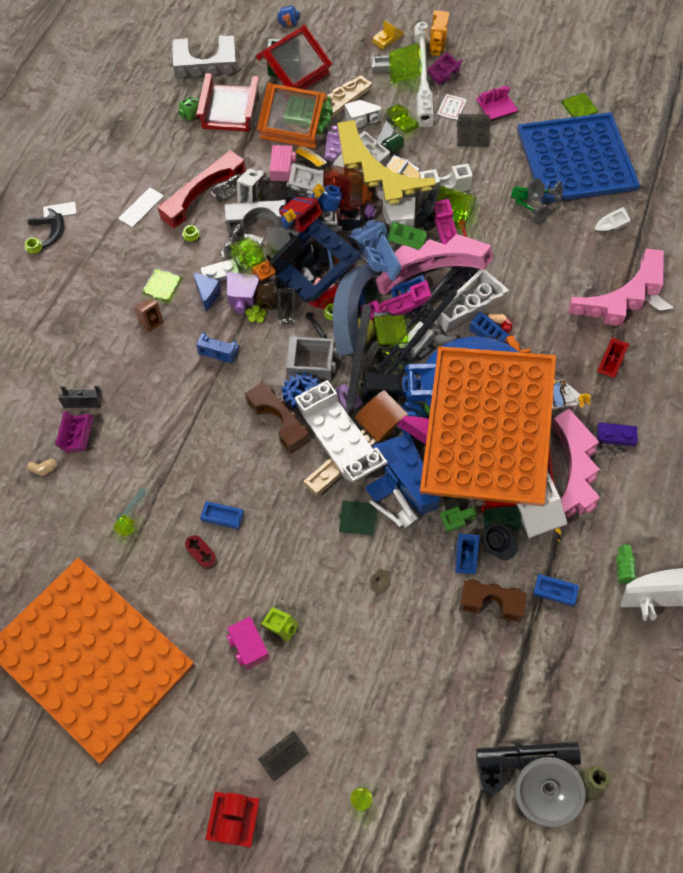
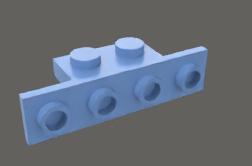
(383, 258)

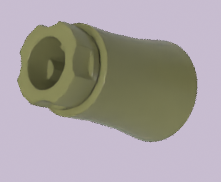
(593, 789)

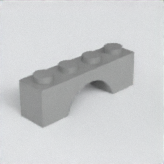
(244, 213)

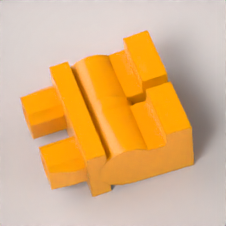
(438, 32)

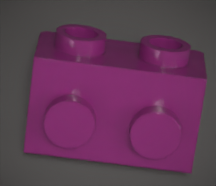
(443, 68)
(74, 432)

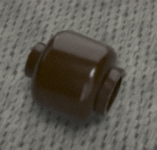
(267, 295)

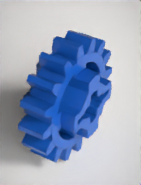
(292, 387)

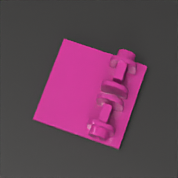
(496, 102)

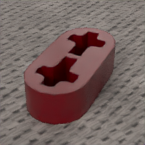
(197, 555)

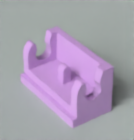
(333, 147)

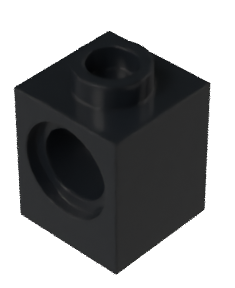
(351, 219)

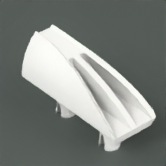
(654, 590)

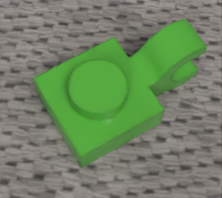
(455, 519)

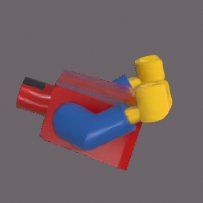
(301, 211)

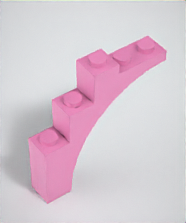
(457, 252)
(631, 296)
(582, 471)

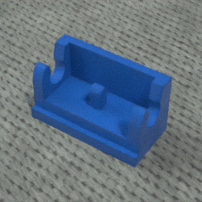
(217, 349)

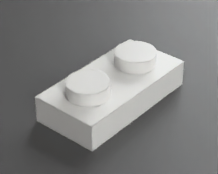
(219, 270)

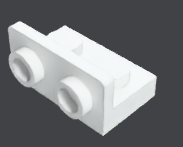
(304, 179)

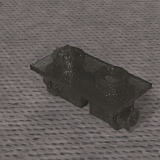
(225, 189)

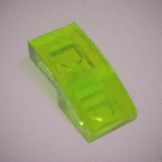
(401, 118)

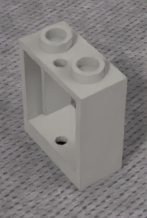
(315, 345)

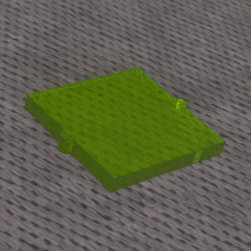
(579, 105)
(162, 285)
(391, 330)

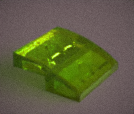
(405, 63)

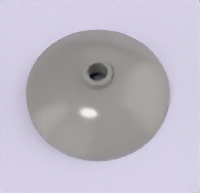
(550, 805)

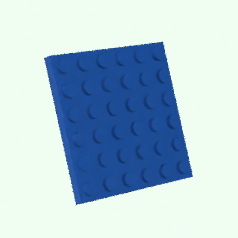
(580, 153)

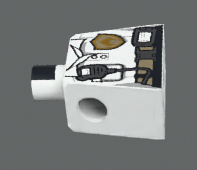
(250, 186)

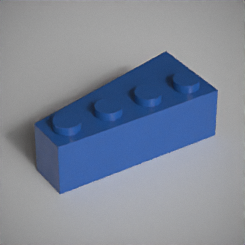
(407, 467)

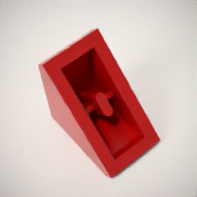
(613, 357)

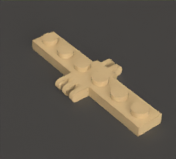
(328, 472)

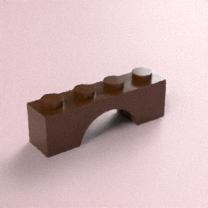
(264, 401)

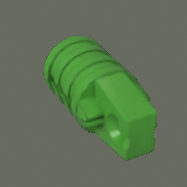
(625, 564)

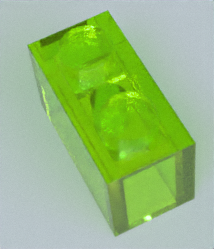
(247, 253)

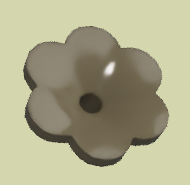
(379, 580)

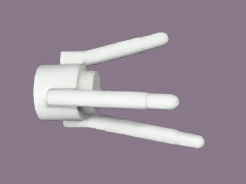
(406, 516)

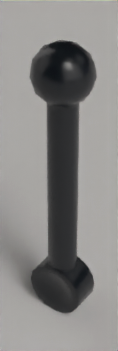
(309, 316)

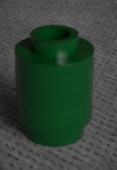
(393, 143)

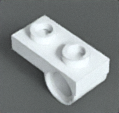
(424, 341)

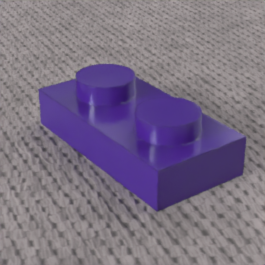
(617, 434)

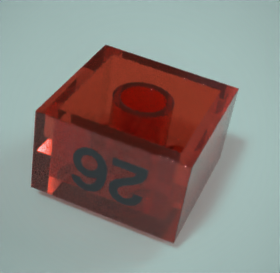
(350, 185)

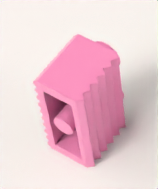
(281, 162)

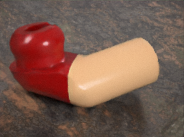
(504, 322)

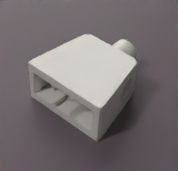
(401, 212)

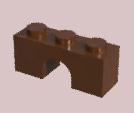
(510, 600)

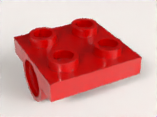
(232, 819)

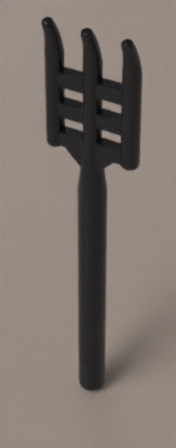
(426, 306)
(405, 352)

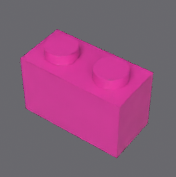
(248, 643)

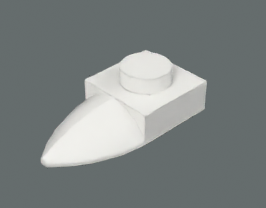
(614, 220)

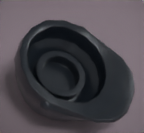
(500, 541)

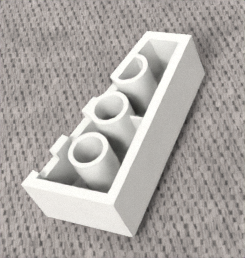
(473, 297)

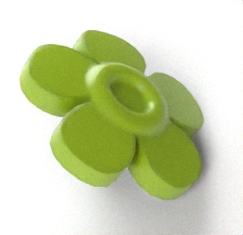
(255, 314)

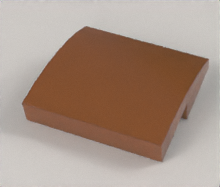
(380, 416)

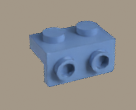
(368, 235)

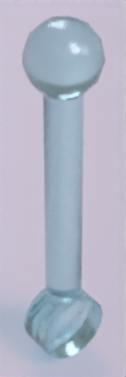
(141, 491)

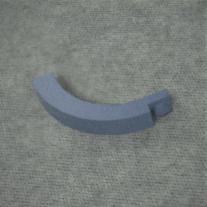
(346, 305)

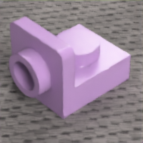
(342, 392)

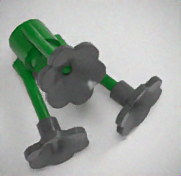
(536, 190)

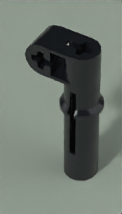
(494, 759)

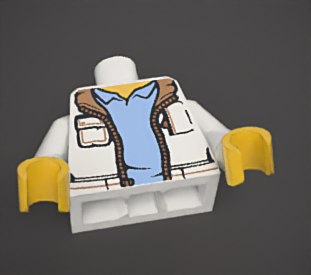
(567, 398)

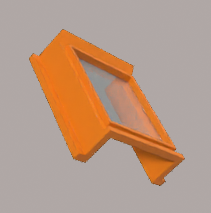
(290, 115)

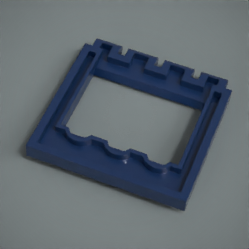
(336, 246)

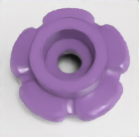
(370, 211)

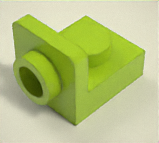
(280, 623)

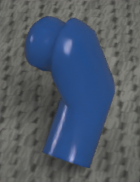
(414, 407)

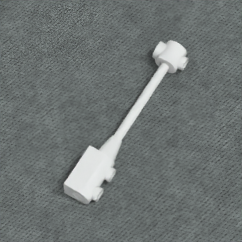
(424, 97)

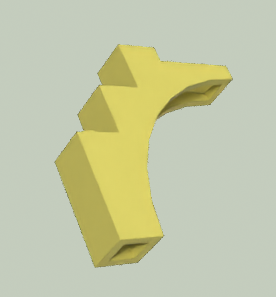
(393, 184)

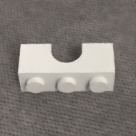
(458, 179)

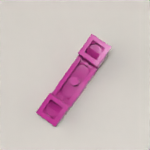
(444, 221)
(403, 303)

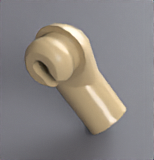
(42, 469)

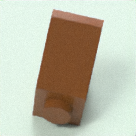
(149, 314)

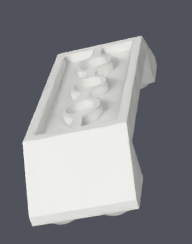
(338, 433)
(543, 518)

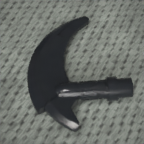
(56, 222)

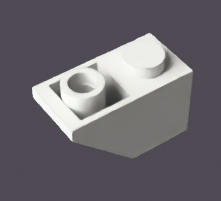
(362, 113)

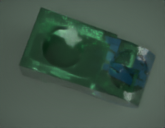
(504, 515)

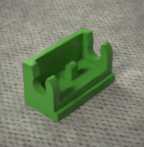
(406, 235)

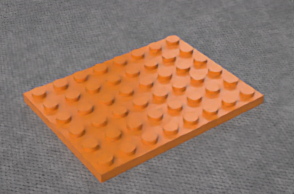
(489, 426)
(90, 659)

